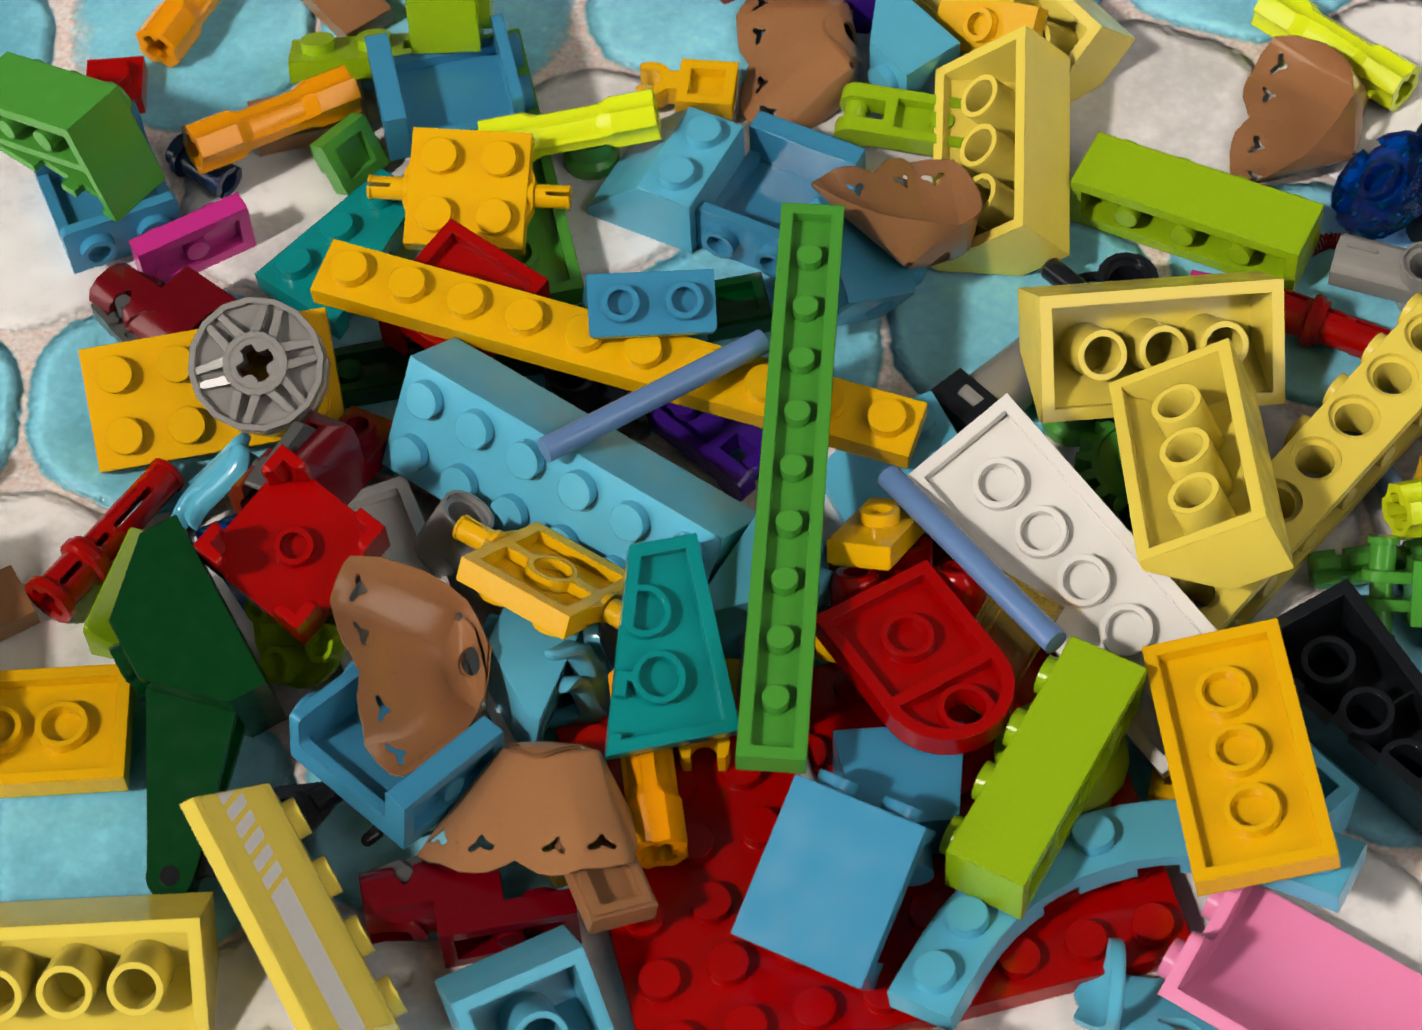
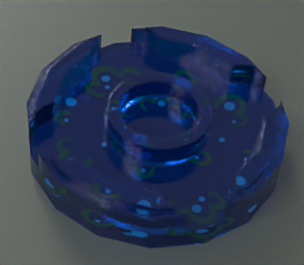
(1381, 188)

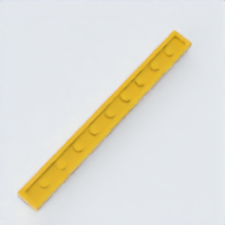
(558, 338)

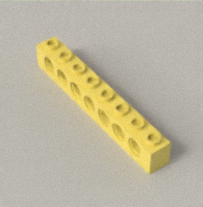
(1347, 462)

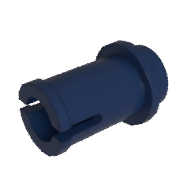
(219, 181)

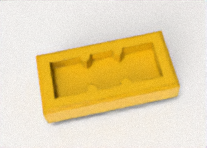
(983, 21)
(873, 536)

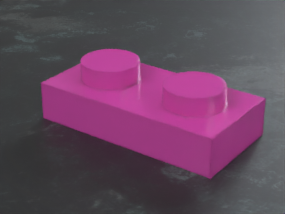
(195, 239)

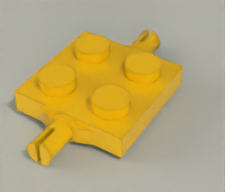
(475, 180)
(540, 577)

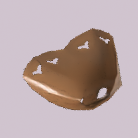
(800, 56)
(1310, 120)
(913, 223)
(410, 658)
(529, 800)

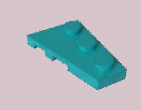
(355, 220)
(668, 655)

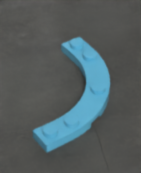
(1101, 849)

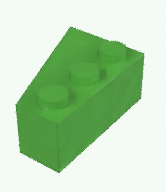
(78, 131)

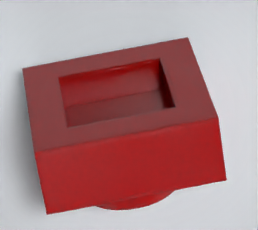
(126, 72)

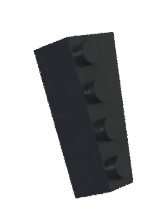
(1358, 695)

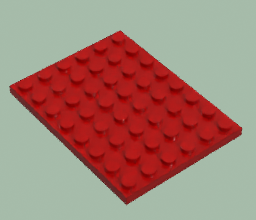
(698, 976)

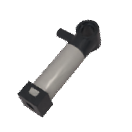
(968, 396)

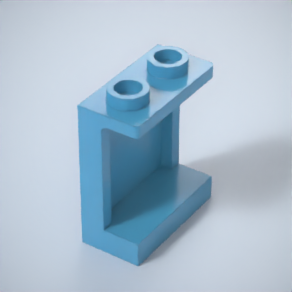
(447, 87)
(776, 170)
(89, 235)
(651, 304)
(330, 744)
(833, 878)

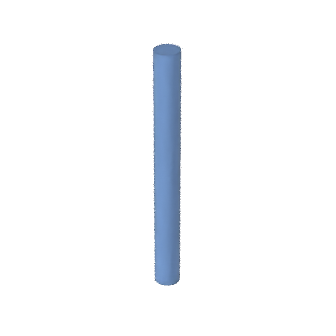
(653, 395)
(972, 559)

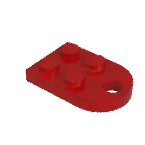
(917, 656)

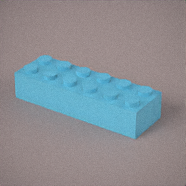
(477, 431)

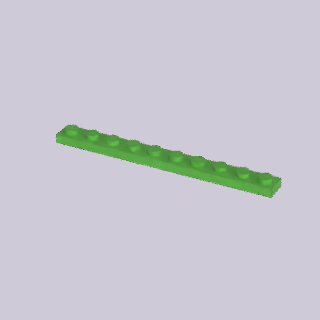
(791, 493)

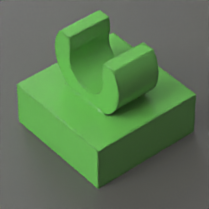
(349, 153)

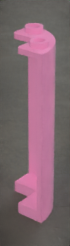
(1285, 970)

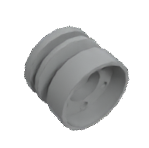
(296, 375)

